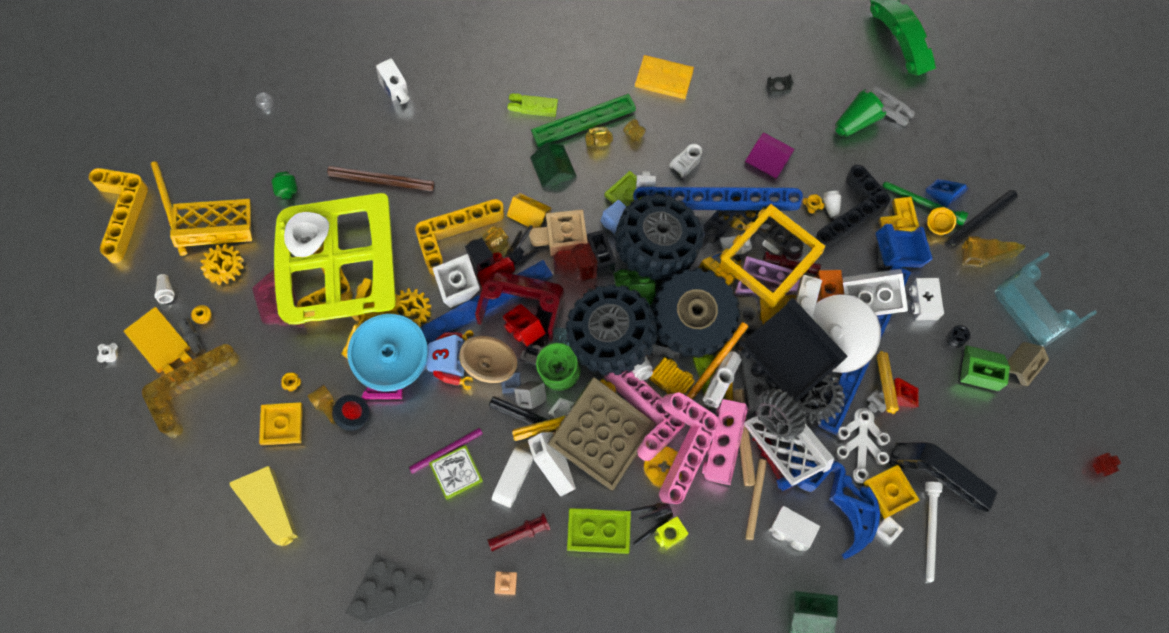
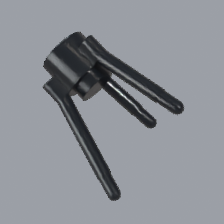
(516, 253)
(660, 512)

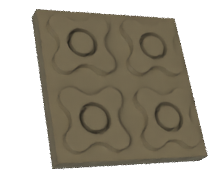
(601, 433)

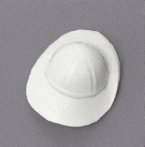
(305, 233)

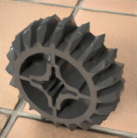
(820, 410)
(780, 414)

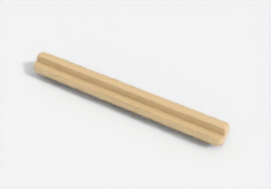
(745, 446)

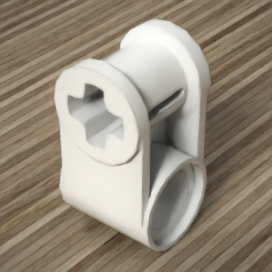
(684, 162)

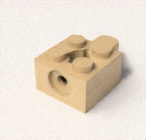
(559, 227)

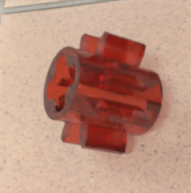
(1106, 464)

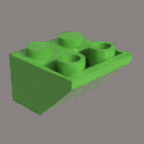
(631, 279)
(984, 368)

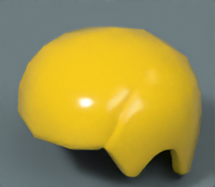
(941, 221)

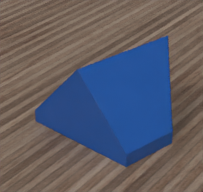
(946, 191)

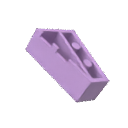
(767, 274)

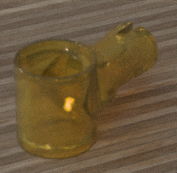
(323, 401)

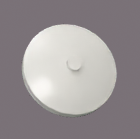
(851, 326)

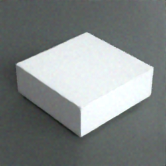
(889, 530)

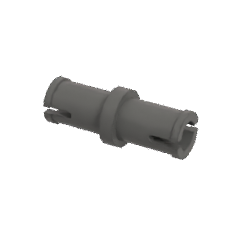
(191, 337)

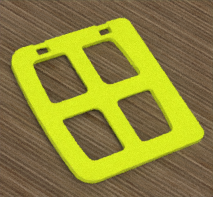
(333, 258)

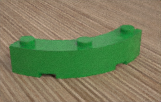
(908, 32)

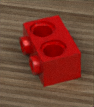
(523, 325)

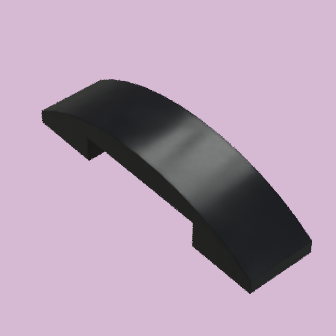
(530, 352)

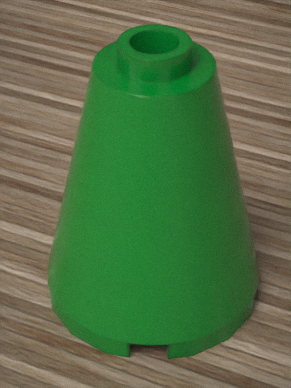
(861, 112)

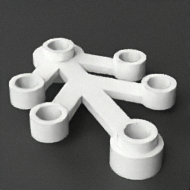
(863, 443)

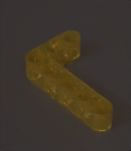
(183, 384)

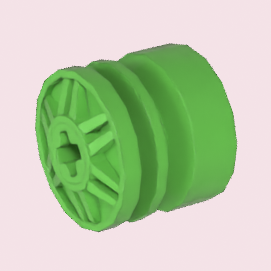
(554, 357)

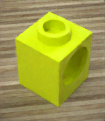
(678, 528)

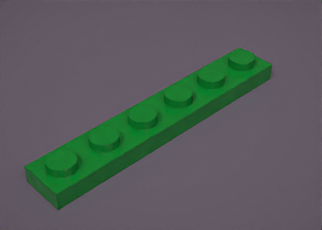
(583, 120)

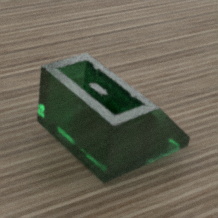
(812, 612)

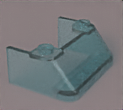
(1031, 308)

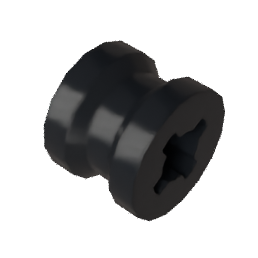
(958, 332)

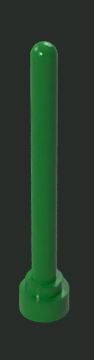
(960, 216)

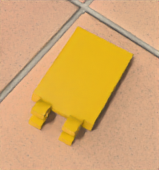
(158, 341)

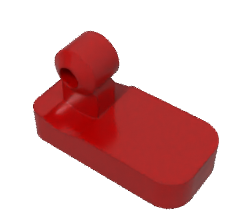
(501, 264)

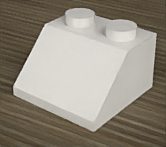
(456, 281)

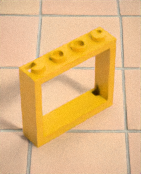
(764, 293)

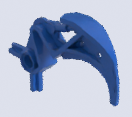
(868, 505)

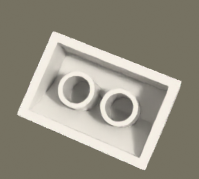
(879, 290)

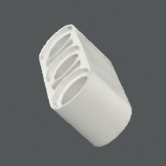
(512, 477)

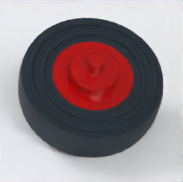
(350, 412)

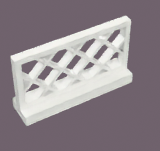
(807, 439)

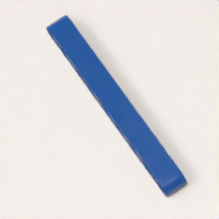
(727, 194)

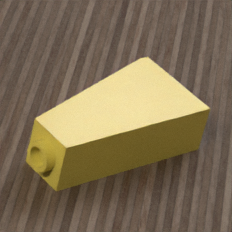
(266, 503)

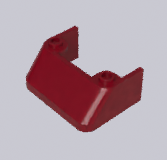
(548, 293)

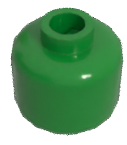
(284, 185)

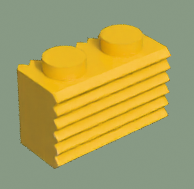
(671, 378)

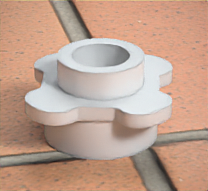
(111, 356)

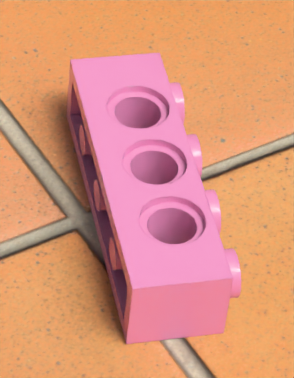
(724, 473)

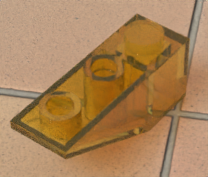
(983, 252)

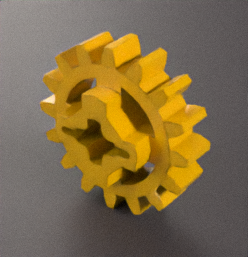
(218, 259)
(411, 301)

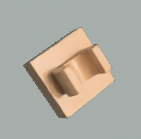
(505, 583)

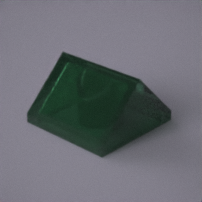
(552, 164)

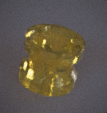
(634, 130)

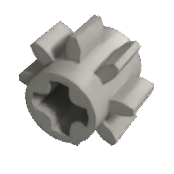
(877, 401)

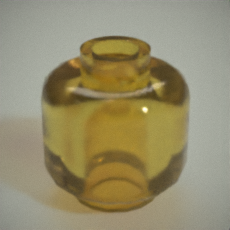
(598, 138)
(496, 239)

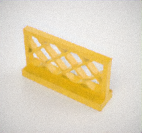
(211, 234)

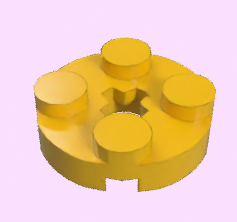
(654, 472)

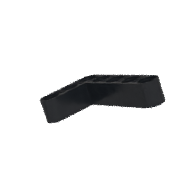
(856, 214)
(768, 234)
(945, 469)

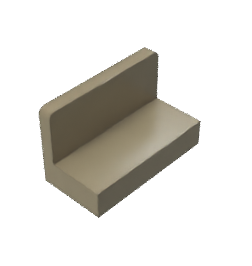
(1027, 362)

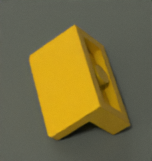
(527, 211)

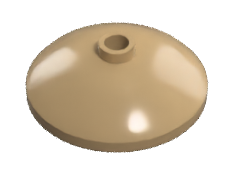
(488, 359)

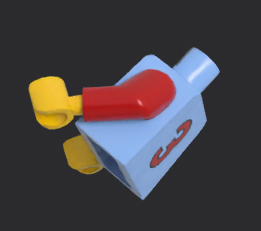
(444, 358)

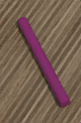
(445, 450)

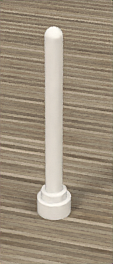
(933, 491)

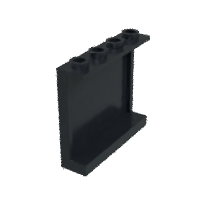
(792, 351)

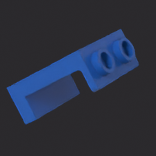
(903, 247)

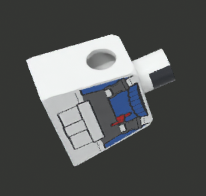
(392, 81)

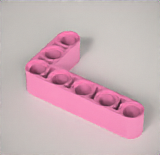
(649, 403)
(689, 445)

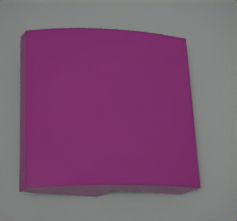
(769, 155)

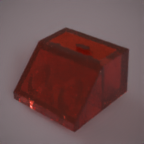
(576, 263)

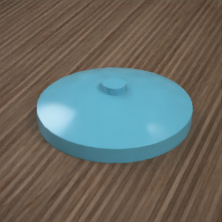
(387, 352)

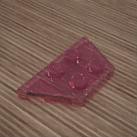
(266, 301)

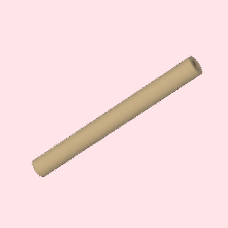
(756, 499)

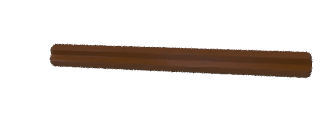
(381, 178)

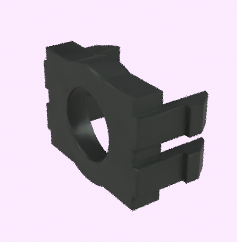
(786, 81)

